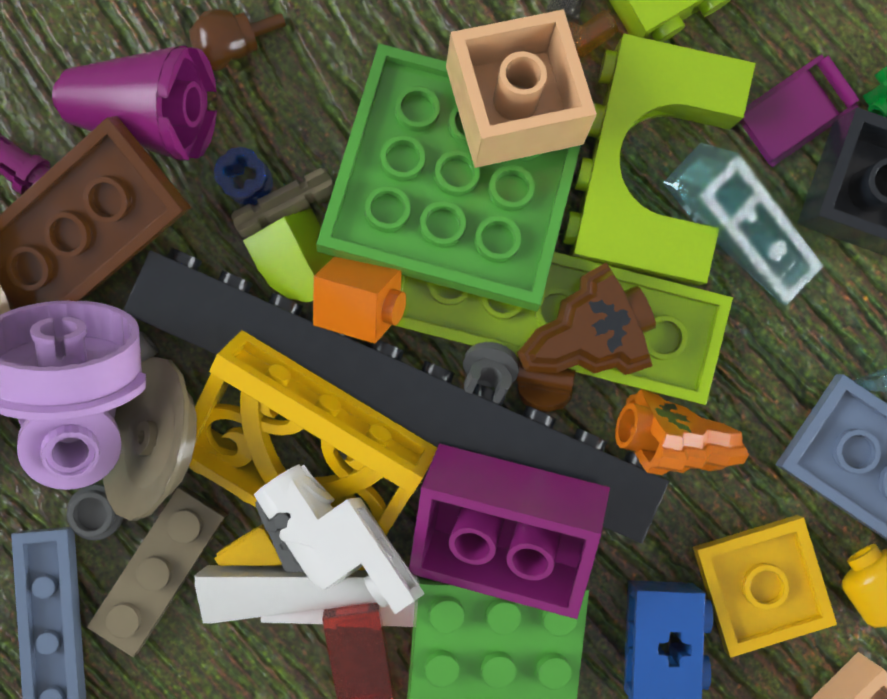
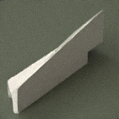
(281, 596)

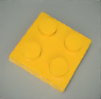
(764, 585)

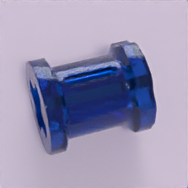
(234, 164)

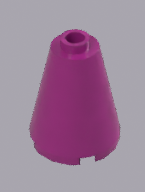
(154, 95)

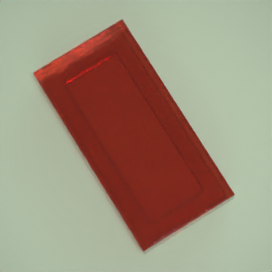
(358, 652)

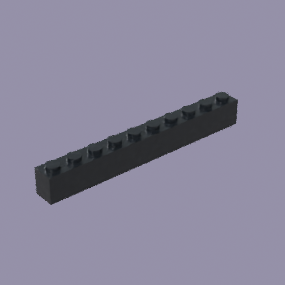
(213, 311)

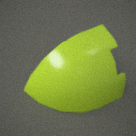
(289, 255)

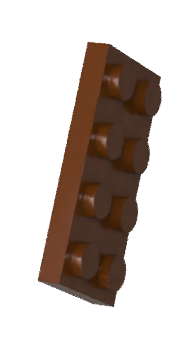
(85, 218)

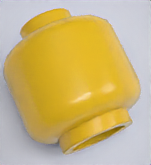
(867, 584)

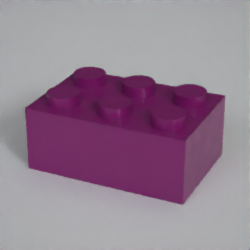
(508, 530)

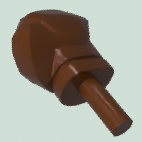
(229, 35)

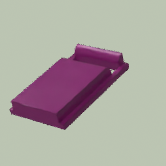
(796, 111)

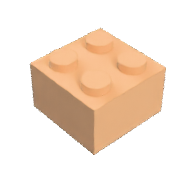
(519, 88)

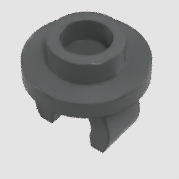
(490, 366)

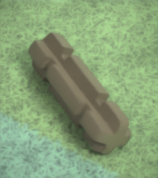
(283, 202)

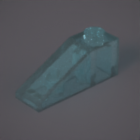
(726, 194)

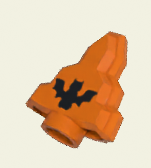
(674, 437)

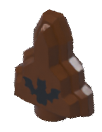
(594, 329)

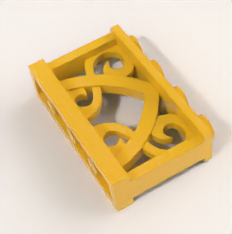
(278, 385)

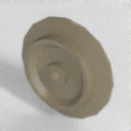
(155, 442)

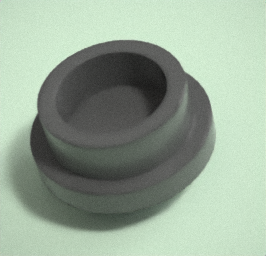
(91, 513)

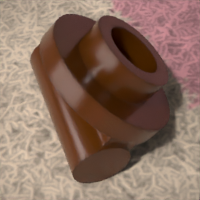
(545, 390)

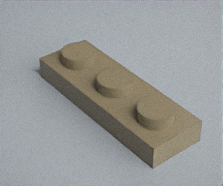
(157, 571)

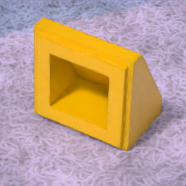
(249, 550)

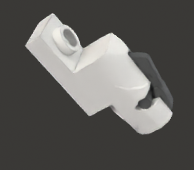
(332, 541)

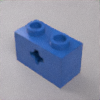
(652, 614)

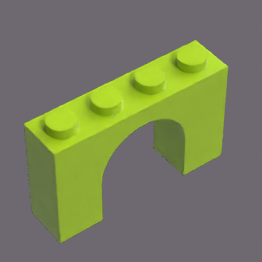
(645, 83)

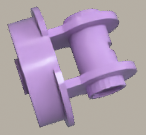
(63, 379)

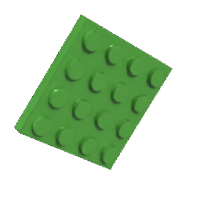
(423, 208)

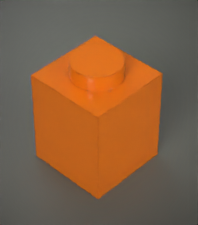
(357, 298)

